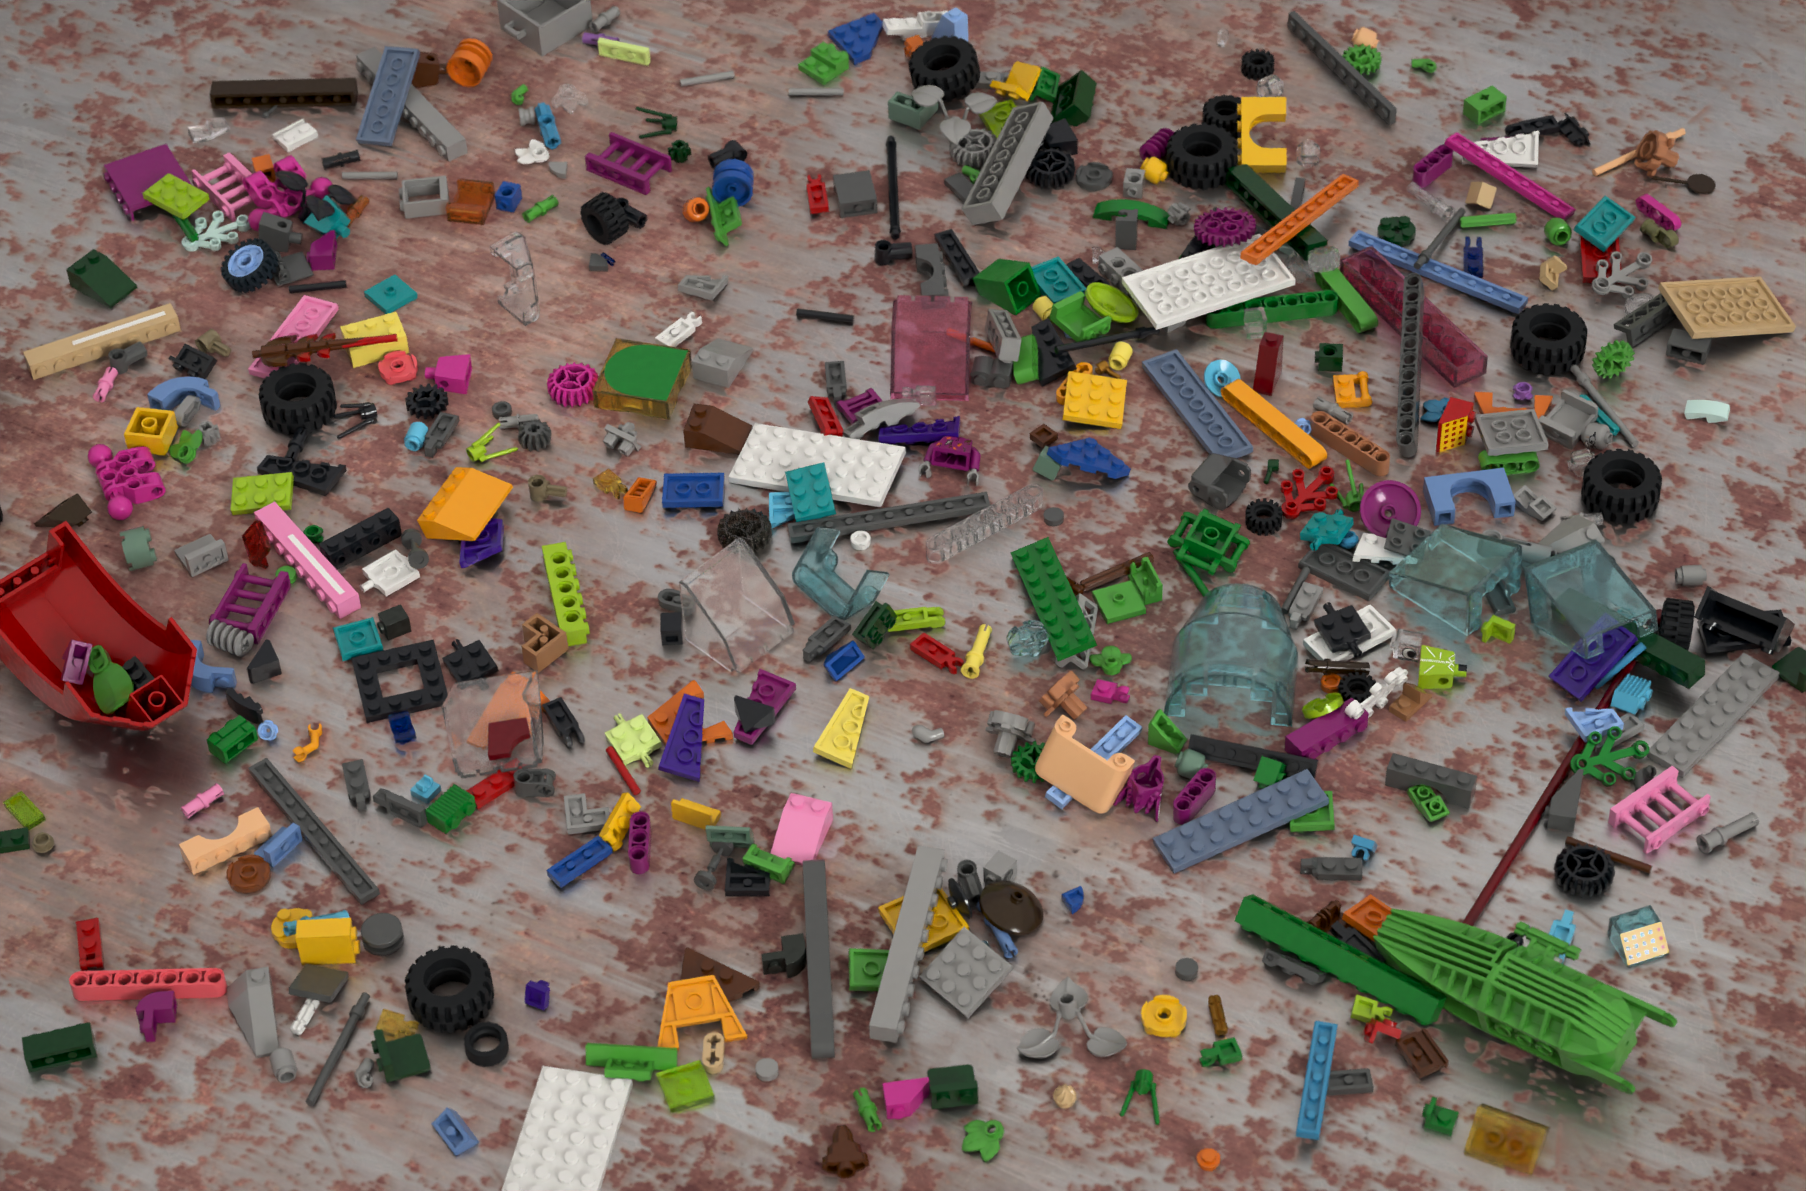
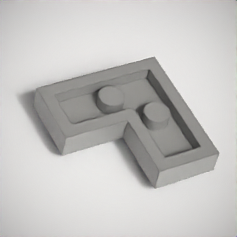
(583, 820)

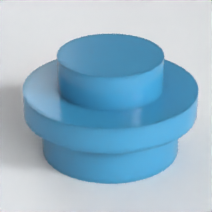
(1349, 540)

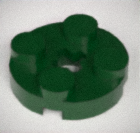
(1402, 224)

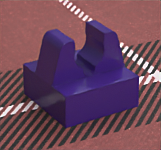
(537, 994)

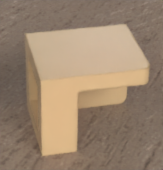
(1481, 194)

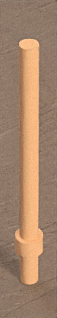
(1629, 156)

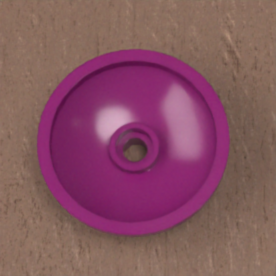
(1390, 497)

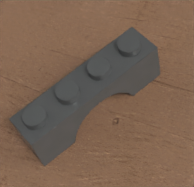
(928, 262)
(1453, 784)

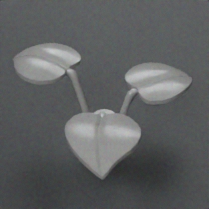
(954, 128)
(1067, 1002)

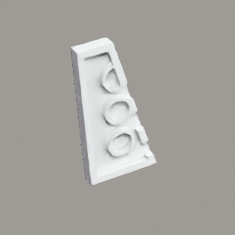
(1513, 151)

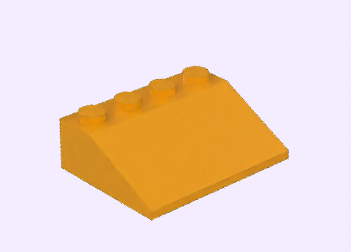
(463, 505)

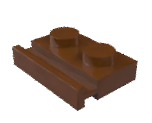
(1421, 1053)

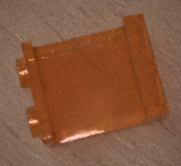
(471, 202)

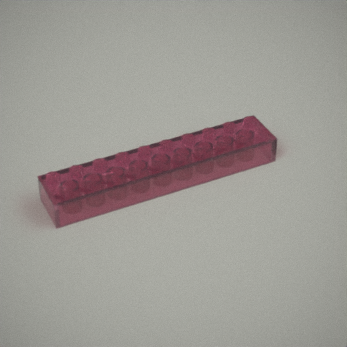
(1442, 342)

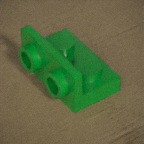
(1046, 85)

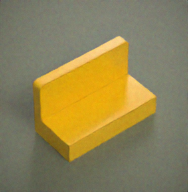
(694, 813)

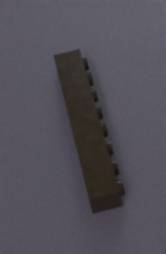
(284, 93)

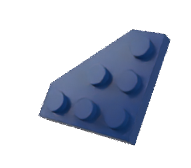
(857, 37)
(1090, 458)

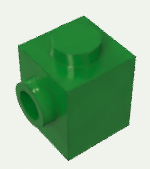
(1269, 772)

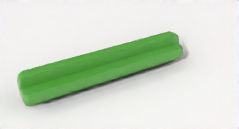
(1487, 220)

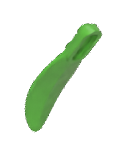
(110, 682)

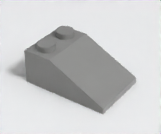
(720, 362)

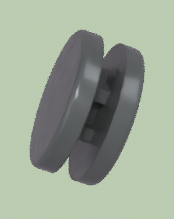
(382, 934)

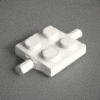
(389, 573)

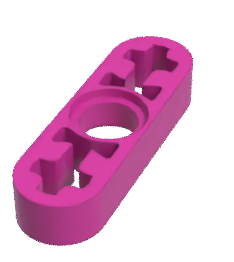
(1650, 206)

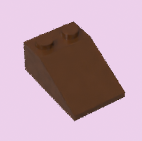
(715, 430)

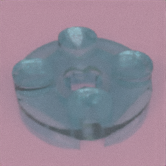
(1020, 644)

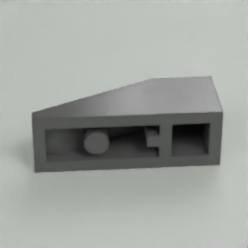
(1564, 804)

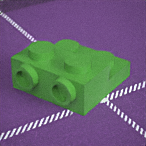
(824, 63)

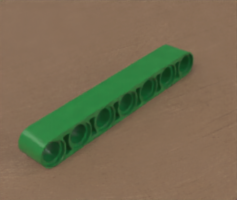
(1278, 308)

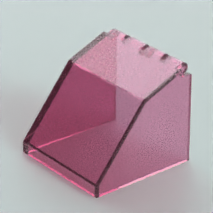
(932, 346)

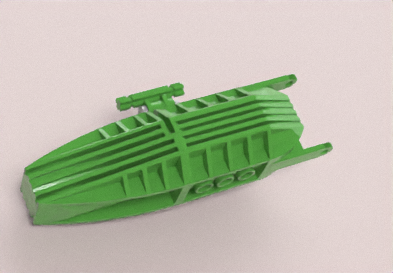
(1521, 991)

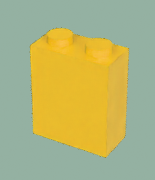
(327, 941)

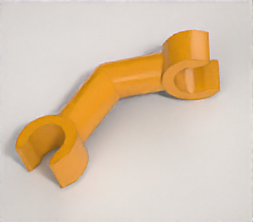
(301, 752)

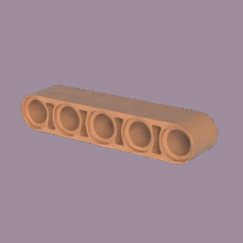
(1350, 443)

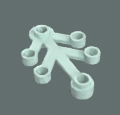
(215, 233)

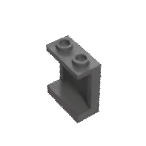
(855, 194)

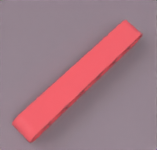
(139, 983)

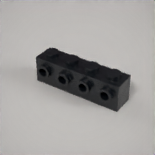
(361, 538)

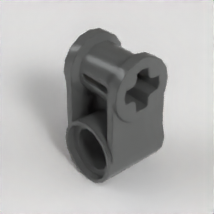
(532, 782)

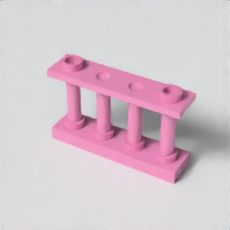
(238, 172)
(1653, 792)

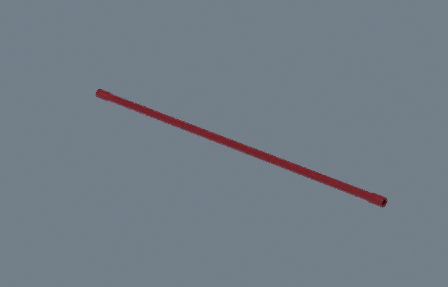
(1541, 804)

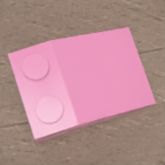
(802, 828)

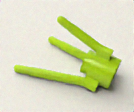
(477, 449)

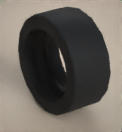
(491, 1057)

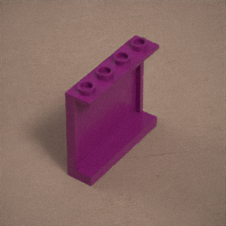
(137, 173)

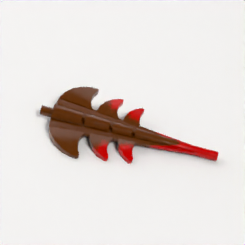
(280, 349)

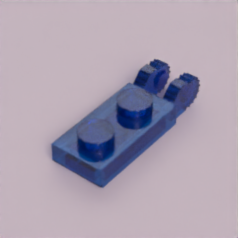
(1473, 258)

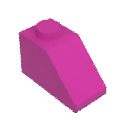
(904, 1096)

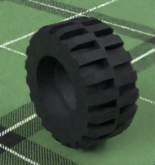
(941, 54)
(1196, 141)
(1549, 322)
(292, 383)
(1626, 469)
(453, 1011)

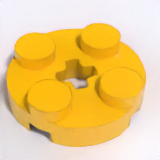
(287, 915)
(1163, 1027)

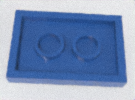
(693, 490)

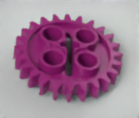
(1224, 227)

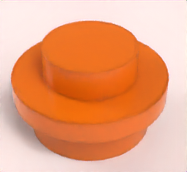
(1208, 1159)

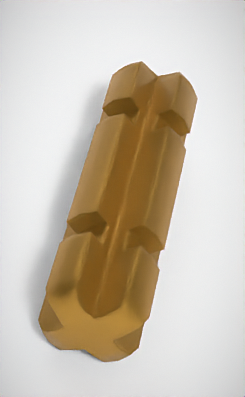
(1217, 1015)

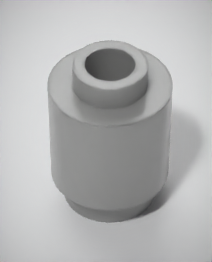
(1690, 575)
(283, 1065)

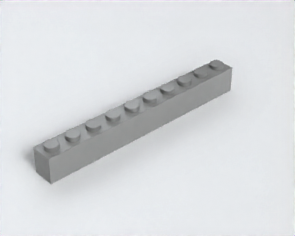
(419, 112)
(907, 944)

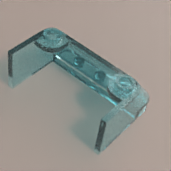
(817, 578)

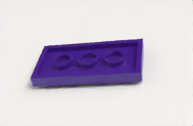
(1581, 675)

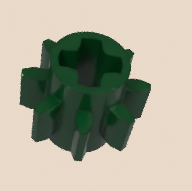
(679, 151)

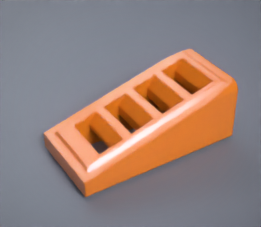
(638, 496)

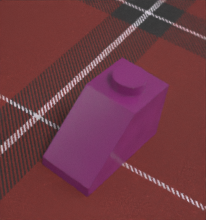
(323, 252)

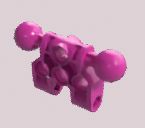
(277, 204)
(126, 478)

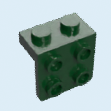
(875, 624)
(1793, 668)
(400, 1056)
(952, 1086)

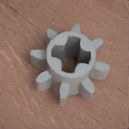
(1178, 213)
(209, 432)

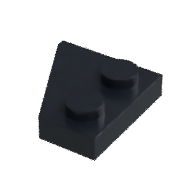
(746, 880)

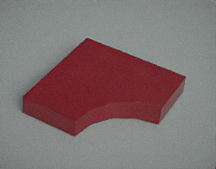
(504, 737)

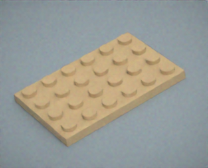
(1726, 307)

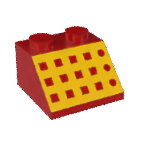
(1455, 424)

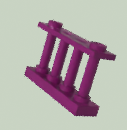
(628, 176)
(262, 615)

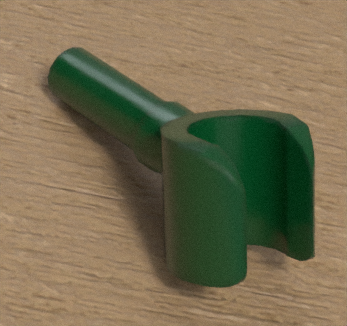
(1273, 465)

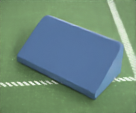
(454, 1131)

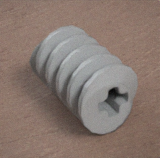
(229, 638)

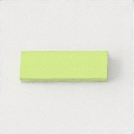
(624, 51)

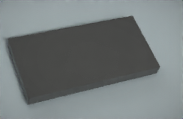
(1338, 568)

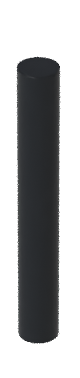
(318, 286)
(825, 315)

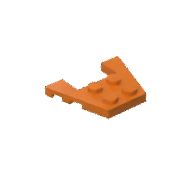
(1484, 401)
(663, 718)

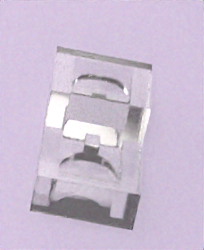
(213, 129)

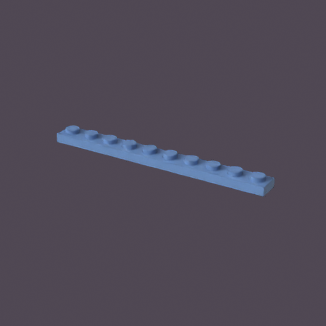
(1442, 273)

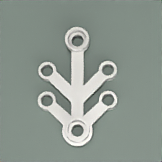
(1379, 694)

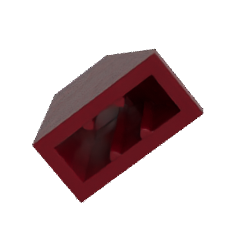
(1268, 363)

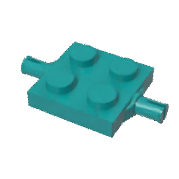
(1326, 529)

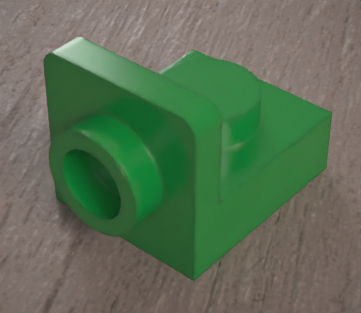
(1439, 1118)

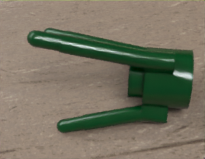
(669, 122)

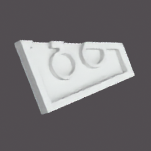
(1372, 548)

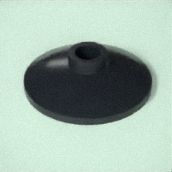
(958, 899)

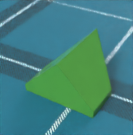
(1164, 734)

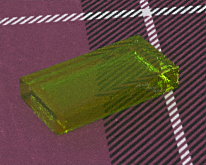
(24, 810)

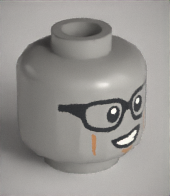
(1596, 436)

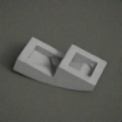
(1531, 504)

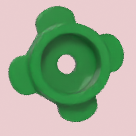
(314, 533)

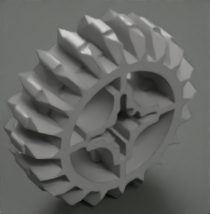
(973, 148)

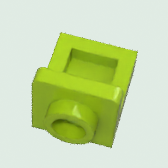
(1499, 629)

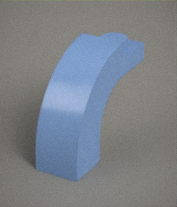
(175, 390)
(208, 677)

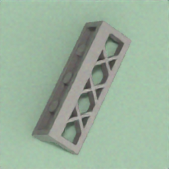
(1091, 620)

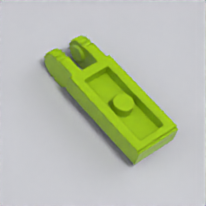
(918, 618)

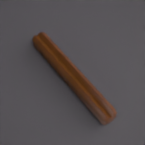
(1113, 573)

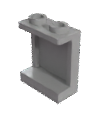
(1568, 419)

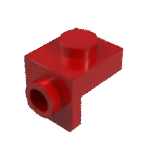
(1387, 1027)

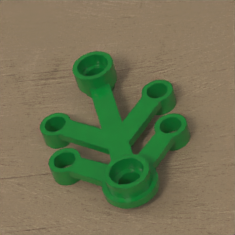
(1607, 758)

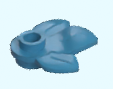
(1434, 409)

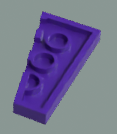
(920, 432)
(684, 743)

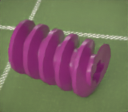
(1156, 145)

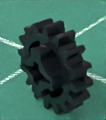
(426, 401)

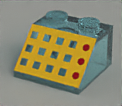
(1638, 936)

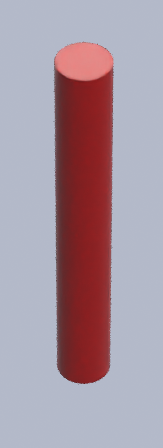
(623, 770)

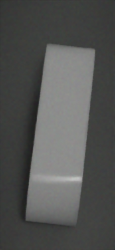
(187, 410)

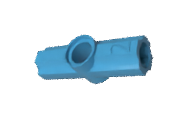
(547, 125)

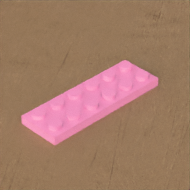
(307, 318)

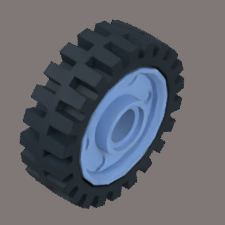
(249, 265)

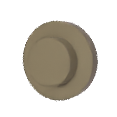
(42, 842)

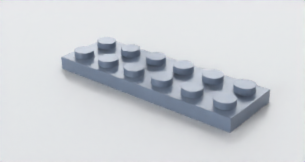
(388, 96)

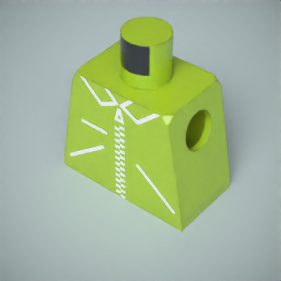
(1438, 668)

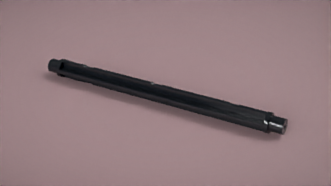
(893, 188)

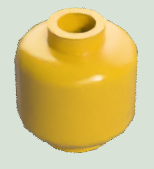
(1155, 170)

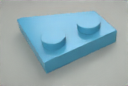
(780, 508)

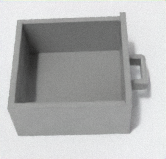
(544, 23)

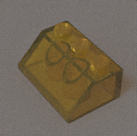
(1506, 1138)

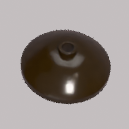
(1011, 907)

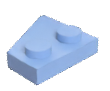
(1593, 720)

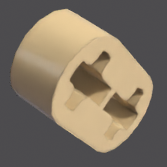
(708, 1053)

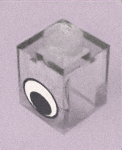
(1407, 645)

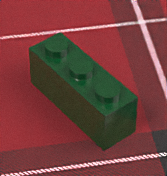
(59, 1047)

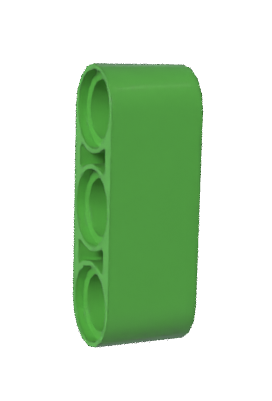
(1027, 365)
(1512, 463)

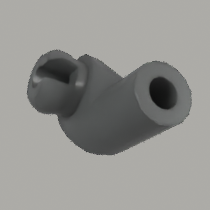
(1643, 776)

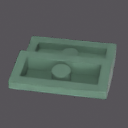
(740, 836)

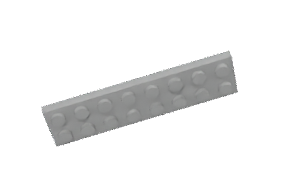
(1713, 714)

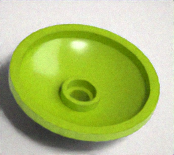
(1111, 302)

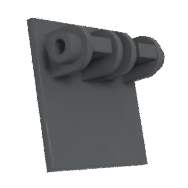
(291, 268)
(1404, 537)

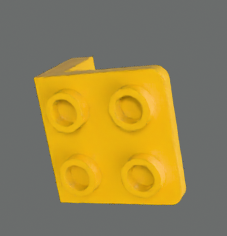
(1019, 82)

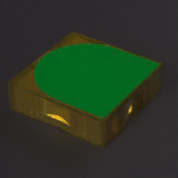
(642, 378)

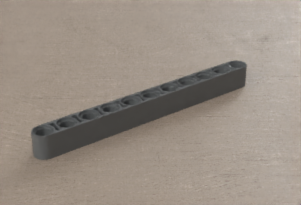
(1410, 365)
(818, 959)

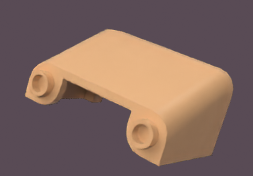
(1080, 770)

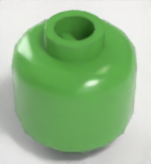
(1557, 231)

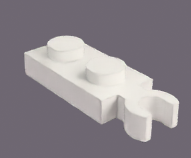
(678, 331)

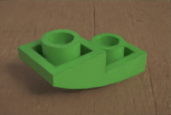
(1427, 802)

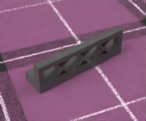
(1646, 325)

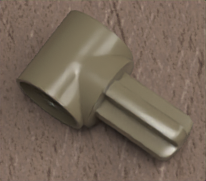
(211, 342)
(541, 488)

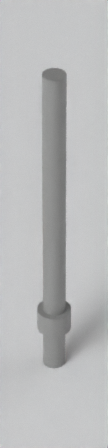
(1585, 381)

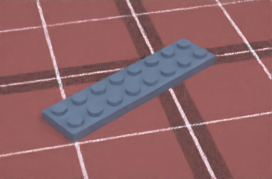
(1196, 405)
(1240, 821)

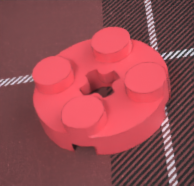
(394, 375)

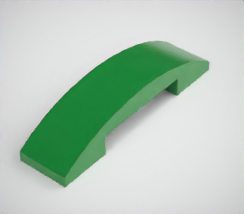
(1154, 215)

